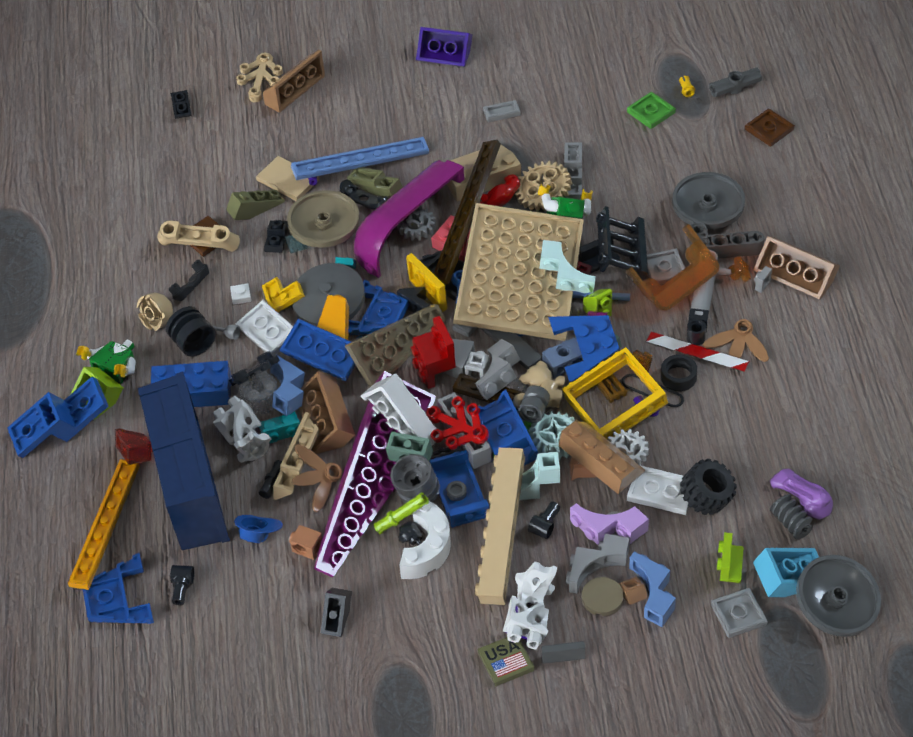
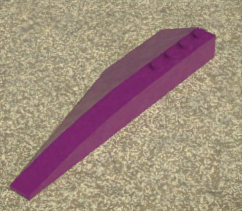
(363, 485)

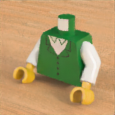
(566, 206)
(112, 358)

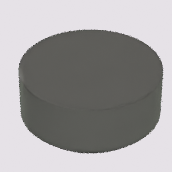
(456, 491)

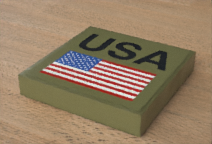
(505, 660)

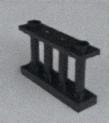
(636, 241)

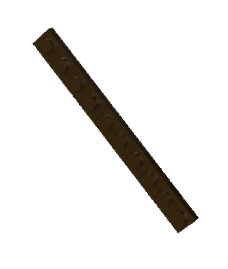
(464, 215)

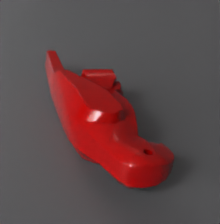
(502, 193)

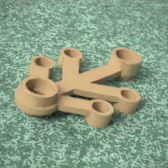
(264, 61)

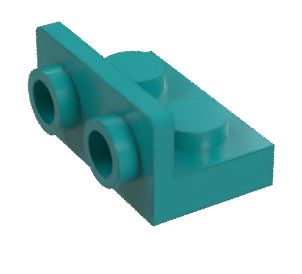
(280, 427)

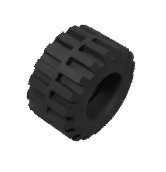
(699, 495)

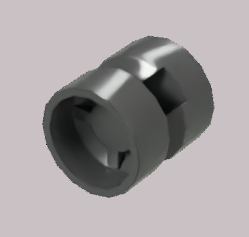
(534, 404)

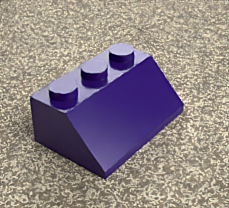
(443, 46)

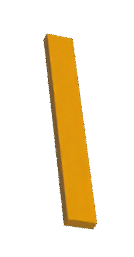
(103, 525)

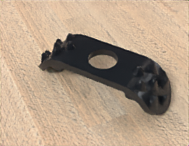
(354, 193)

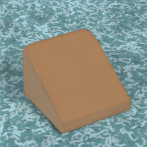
(633, 590)

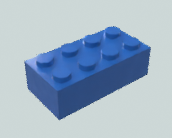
(206, 381)

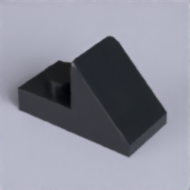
(416, 297)

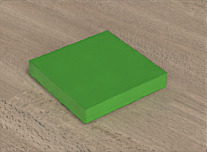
(651, 110)

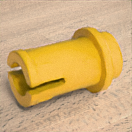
(687, 88)

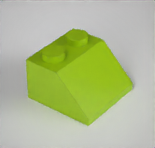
(110, 388)

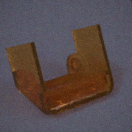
(701, 269)

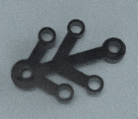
(264, 363)

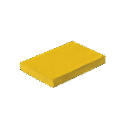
(422, 277)

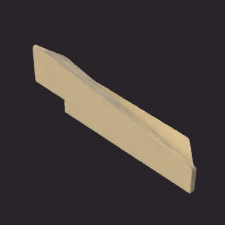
(292, 464)

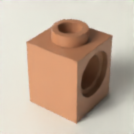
(305, 542)

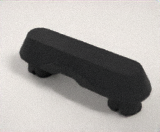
(180, 293)

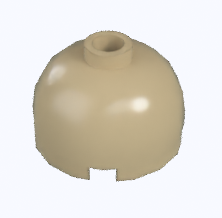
(154, 310)

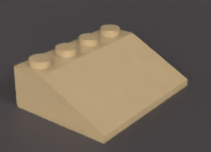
(504, 165)

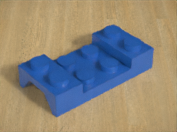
(506, 427)

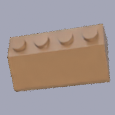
(295, 82)
(797, 267)
(326, 410)
(599, 456)

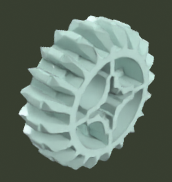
(543, 433)

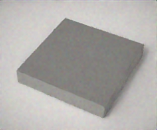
(664, 265)
(739, 612)

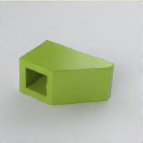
(599, 301)

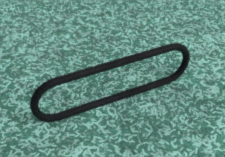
(645, 394)

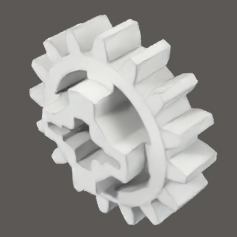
(631, 445)

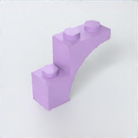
(595, 526)

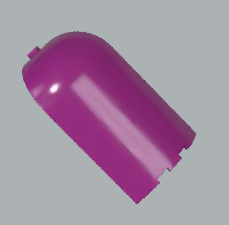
(380, 223)

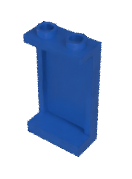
(458, 468)

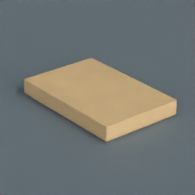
(280, 177)

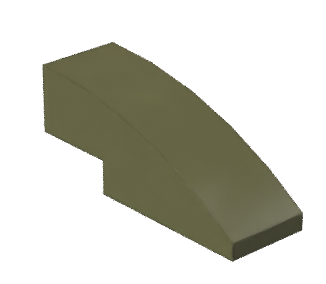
(375, 182)

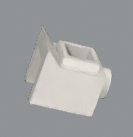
(477, 362)

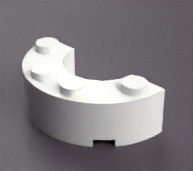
(434, 550)

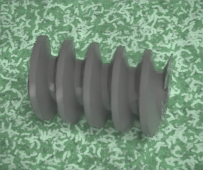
(791, 516)

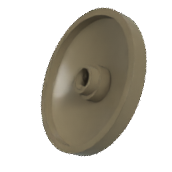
(323, 218)

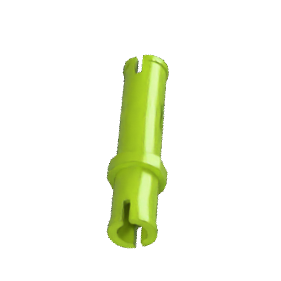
(394, 517)

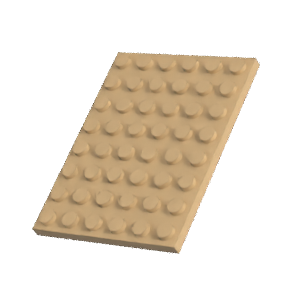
(502, 273)

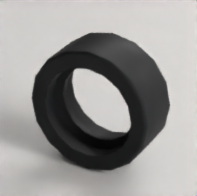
(681, 361)

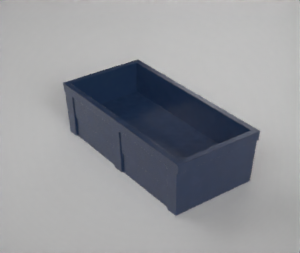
(183, 463)

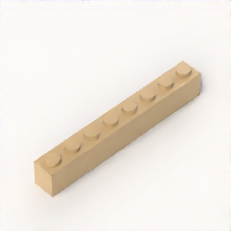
(501, 526)

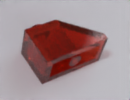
(133, 446)

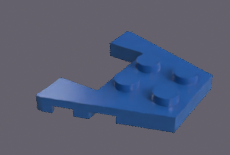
(382, 311)
(594, 339)
(107, 596)

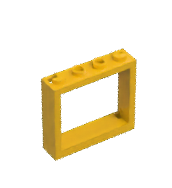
(602, 371)

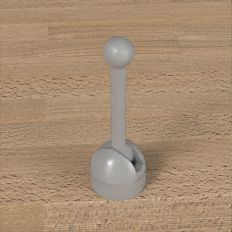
(231, 331)

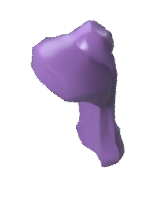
(811, 496)

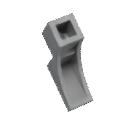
(500, 371)
(610, 552)

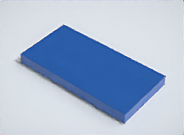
(319, 349)

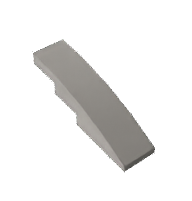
(573, 163)

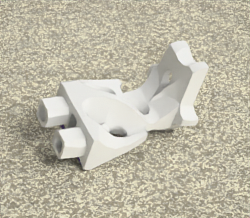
(253, 444)
(521, 619)

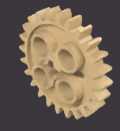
(553, 175)

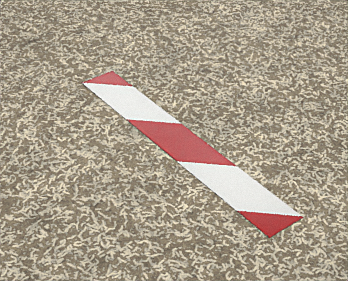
(698, 351)

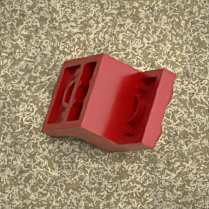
(433, 352)

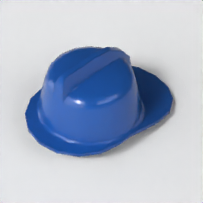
(255, 528)

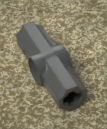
(735, 82)

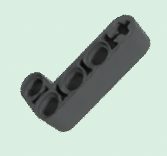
(730, 244)

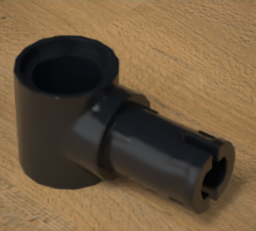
(544, 523)
(181, 577)

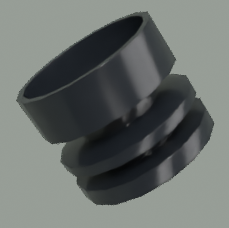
(190, 331)

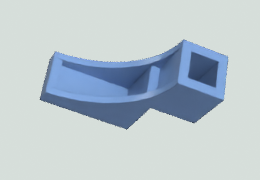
(289, 394)
(656, 577)

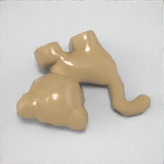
(541, 376)

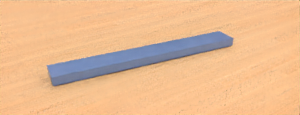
(359, 158)

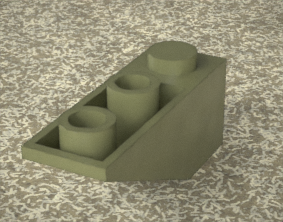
(252, 203)

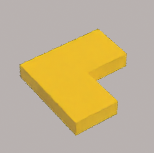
(280, 297)

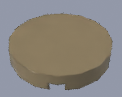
(602, 596)

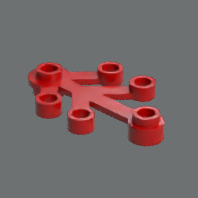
(458, 425)

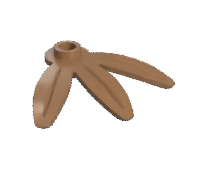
(740, 338)
(320, 475)

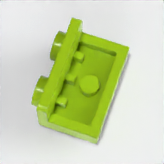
(731, 560)

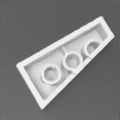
(399, 407)

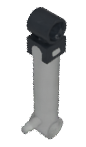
(700, 308)

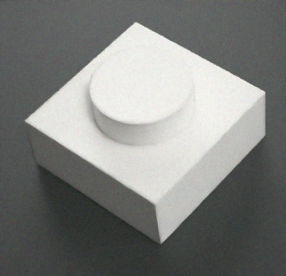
(240, 294)

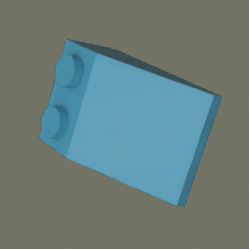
(781, 569)

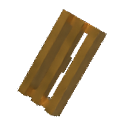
(615, 395)

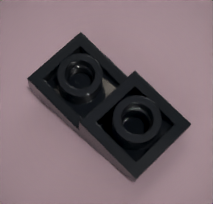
(181, 104)
(276, 236)

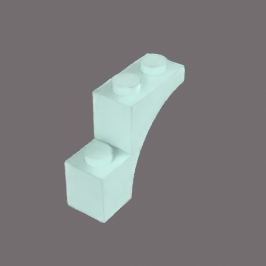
(567, 277)
(544, 471)

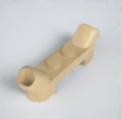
(217, 237)

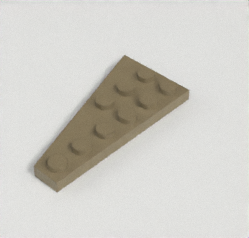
(391, 345)

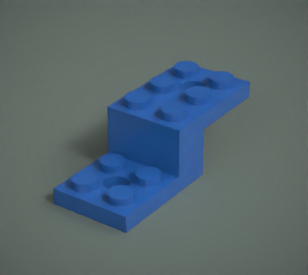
(57, 417)

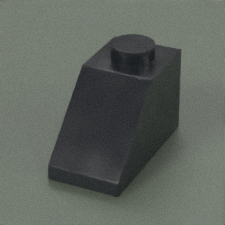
(335, 611)

